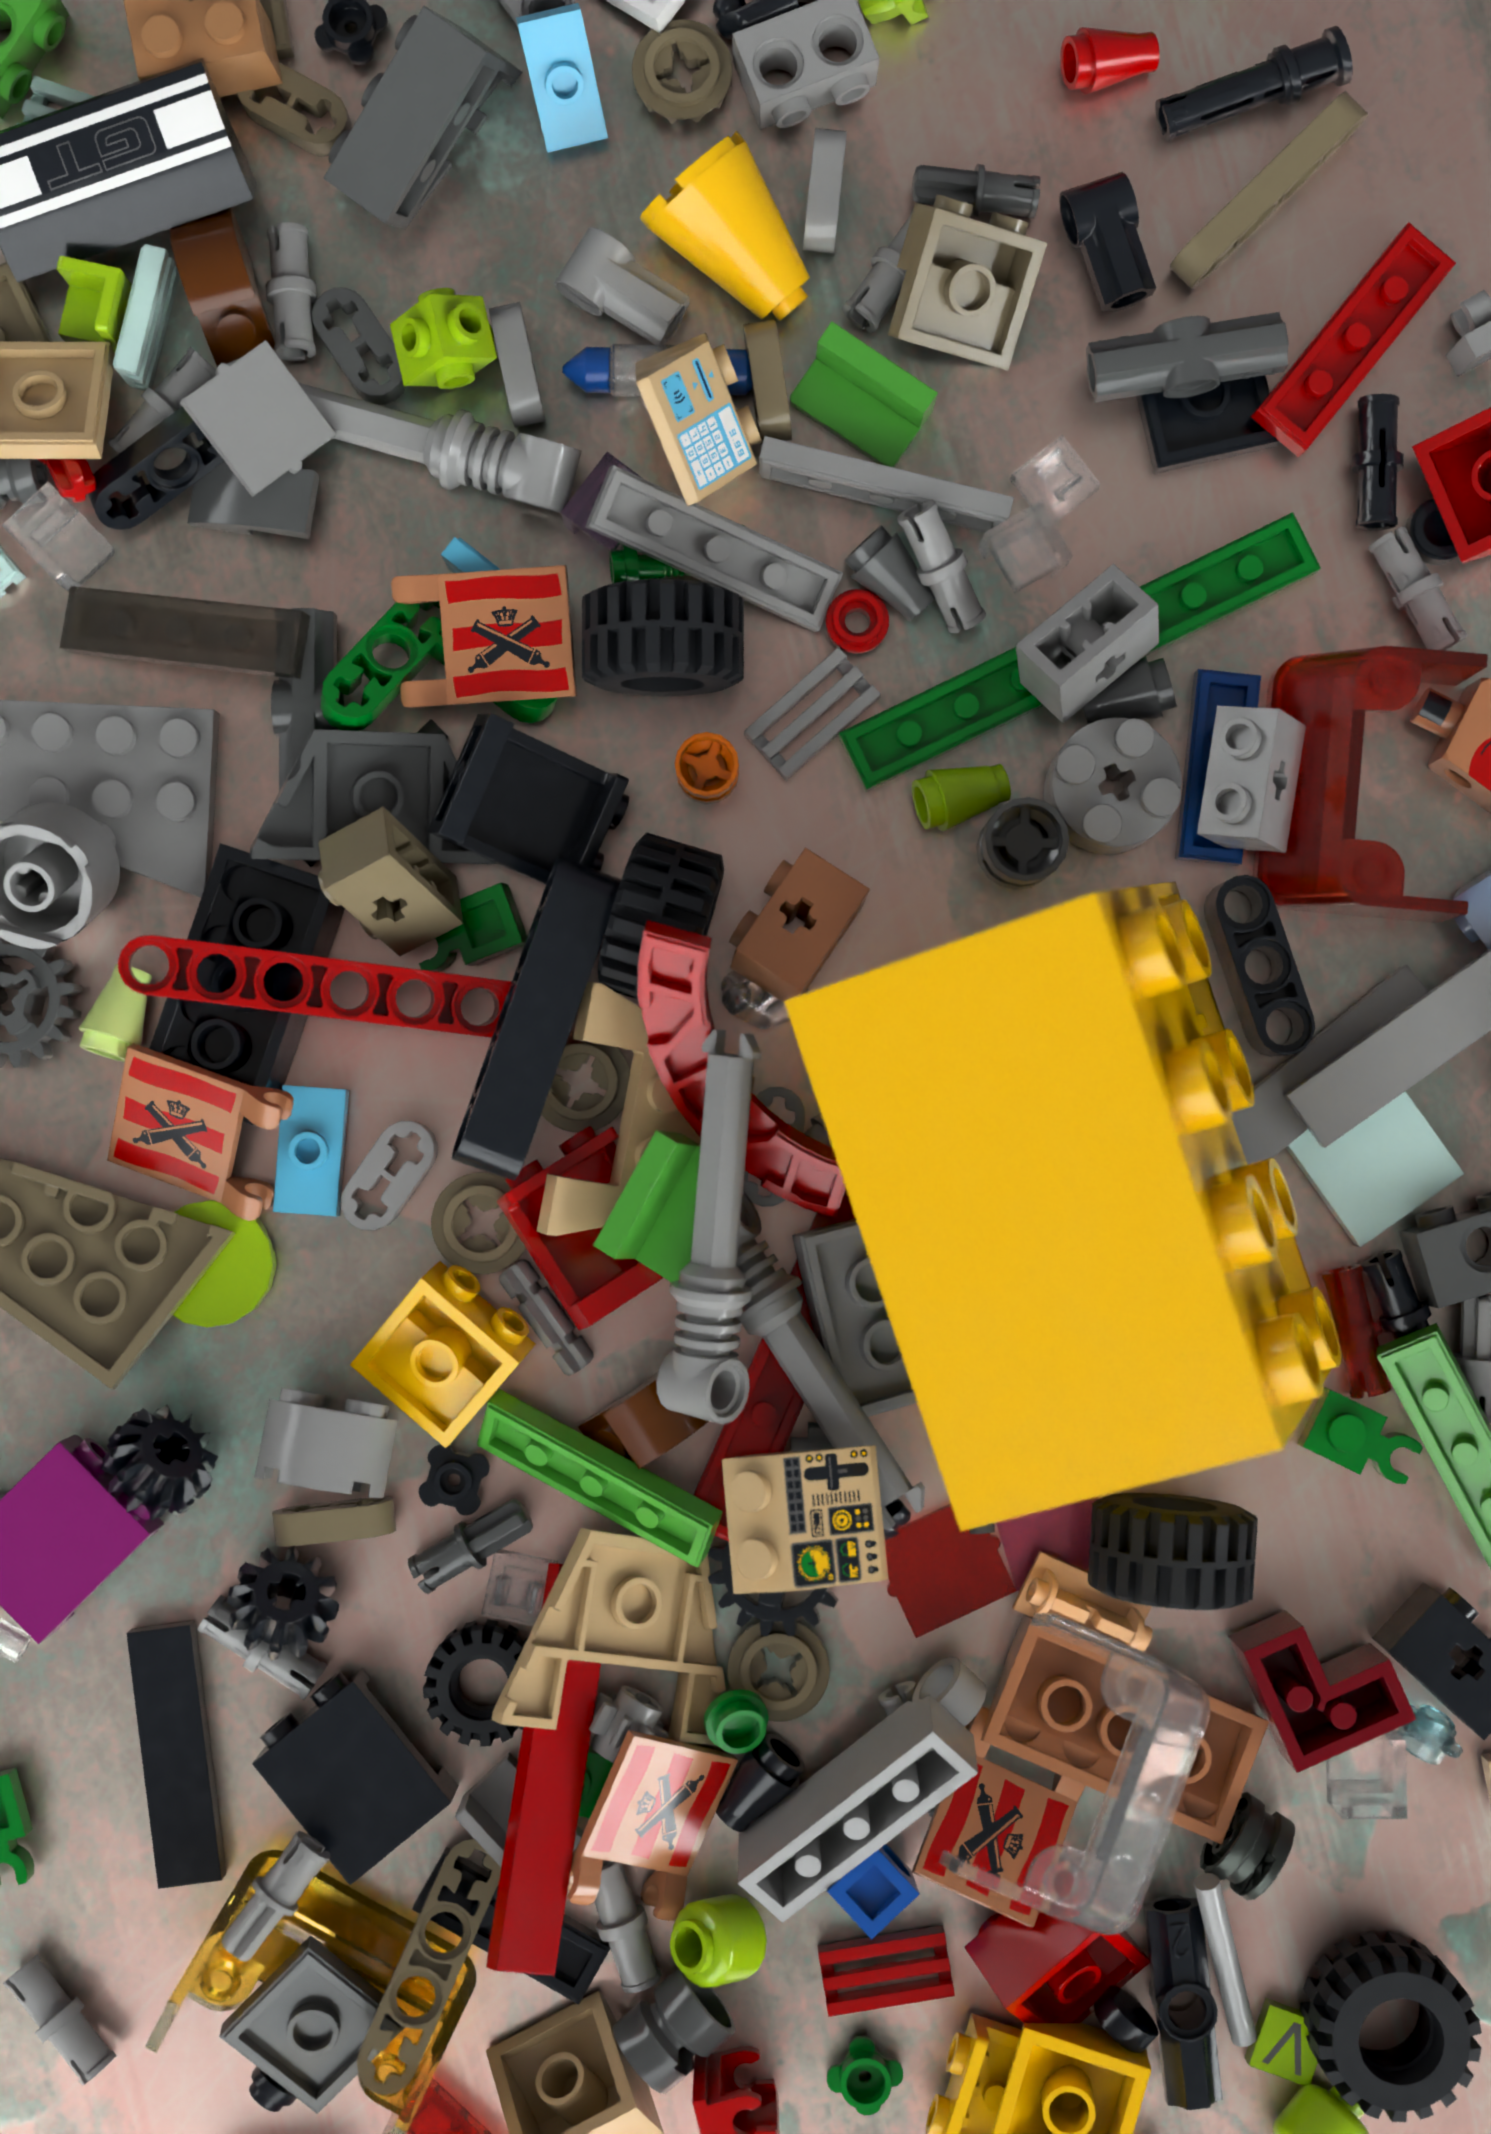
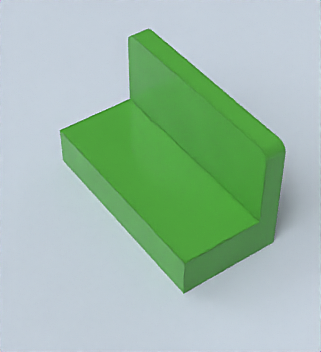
(863, 397)
(656, 1207)

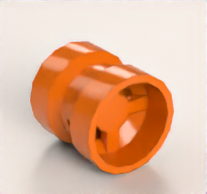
(708, 757)

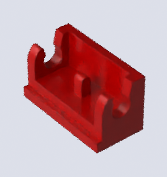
(727, 2105)

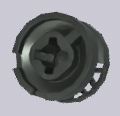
(1252, 1848)

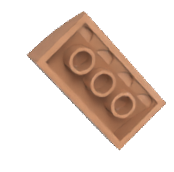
(1055, 1717)

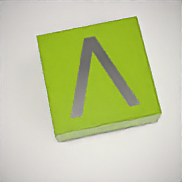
(1282, 2044)

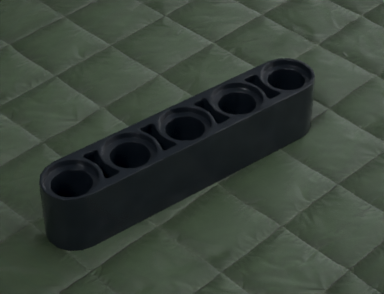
(536, 1019)

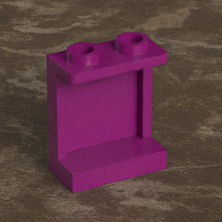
(64, 1536)

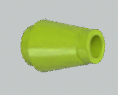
(958, 794)

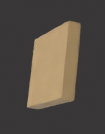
(54, 399)

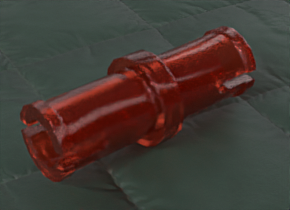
(1356, 1330)

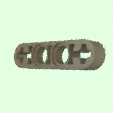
(1268, 190)
(423, 1961)

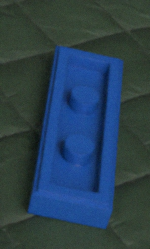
(1209, 690)

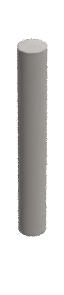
(1225, 1959)

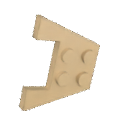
(613, 1021)
(624, 1607)

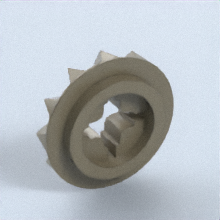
(697, 47)
(595, 1110)
(452, 1217)
(808, 1672)

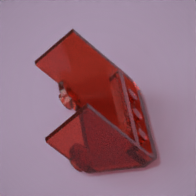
(1323, 860)

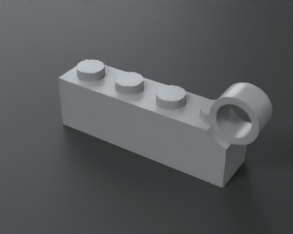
(864, 1793)

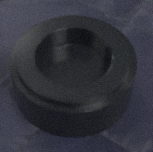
(1430, 534)
(1125, 2019)

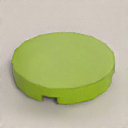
(237, 1277)

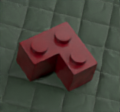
(1317, 1706)

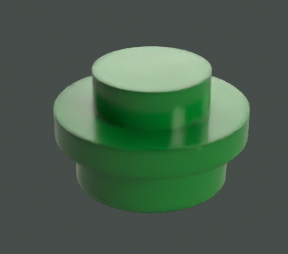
(736, 1721)

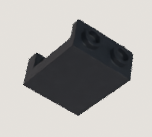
(527, 802)
(352, 1775)

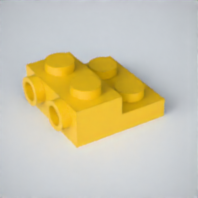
(444, 1351)

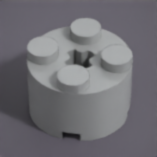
(1125, 752)
(54, 873)
(325, 1445)

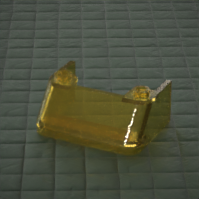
(360, 1935)

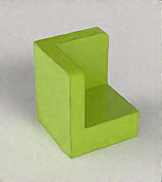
(93, 301)

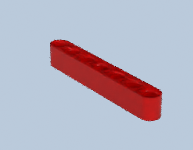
(317, 975)

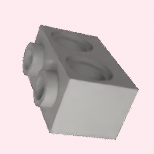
(796, 45)

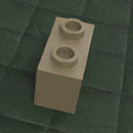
(389, 882)

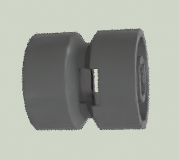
(1022, 843)
(667, 2034)

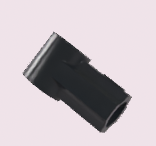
(1103, 223)

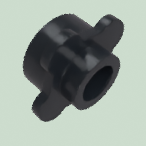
(356, 45)
(469, 1469)

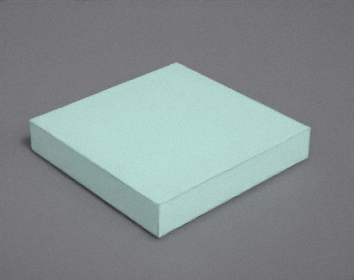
(1377, 1169)

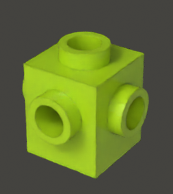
(443, 340)

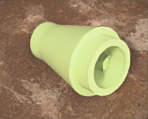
(115, 1018)

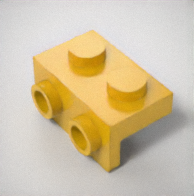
(979, 2075)

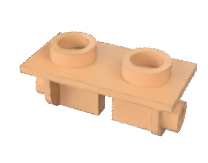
(1064, 1590)

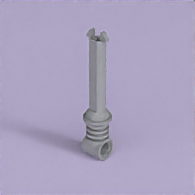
(457, 449)
(777, 1318)
(703, 1372)

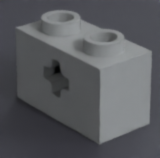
(1088, 643)
(1251, 778)

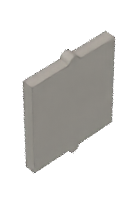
(258, 418)

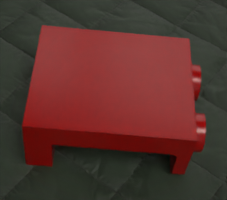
(578, 1272)

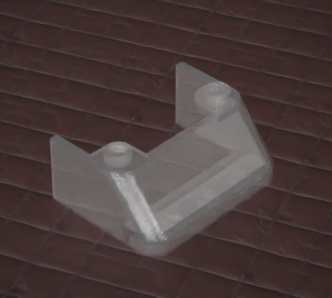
(1112, 1875)

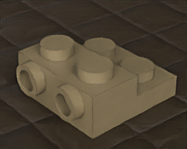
(965, 282)

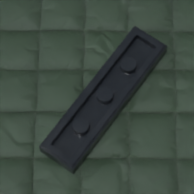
(176, 1754)

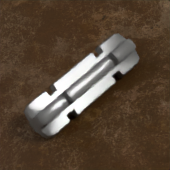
(546, 1317)

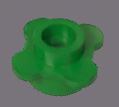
(869, 2094)

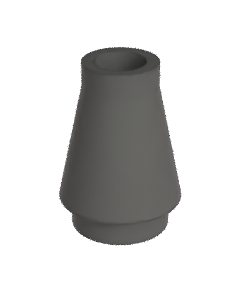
(890, 573)
(1137, 694)

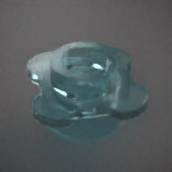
(1430, 1735)

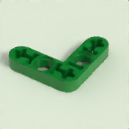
(385, 682)

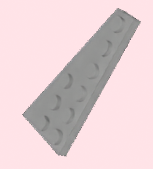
(124, 765)

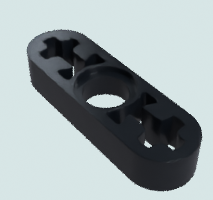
(164, 485)

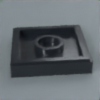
(1204, 425)

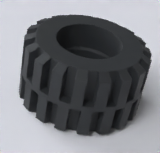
(662, 637)
(663, 885)
(1172, 1551)
(1421, 2066)

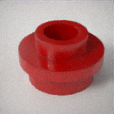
(857, 602)

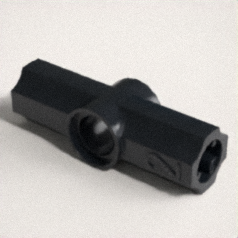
(1189, 2035)

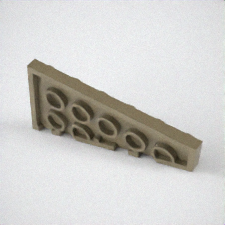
(95, 1266)

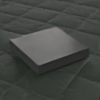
(308, 2024)

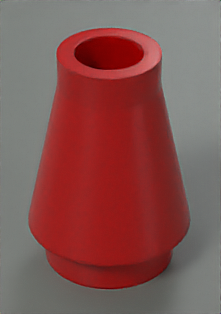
(1106, 57)

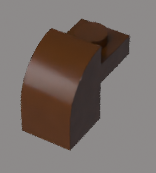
(221, 285)
(640, 1425)

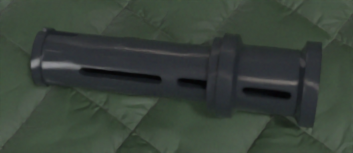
(1279, 78)

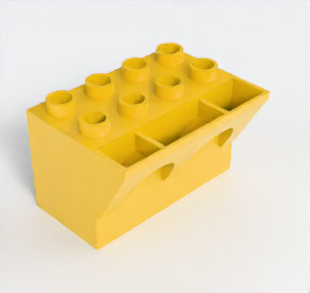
(1068, 1204)

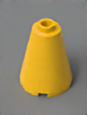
(732, 230)

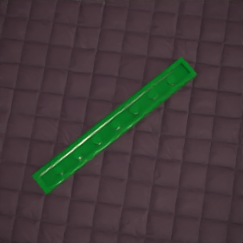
(992, 691)

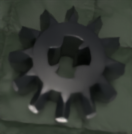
(159, 1462)
(258, 1596)

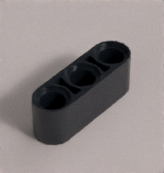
(1284, 987)

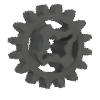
(33, 988)

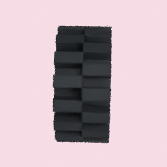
(443, 1676)

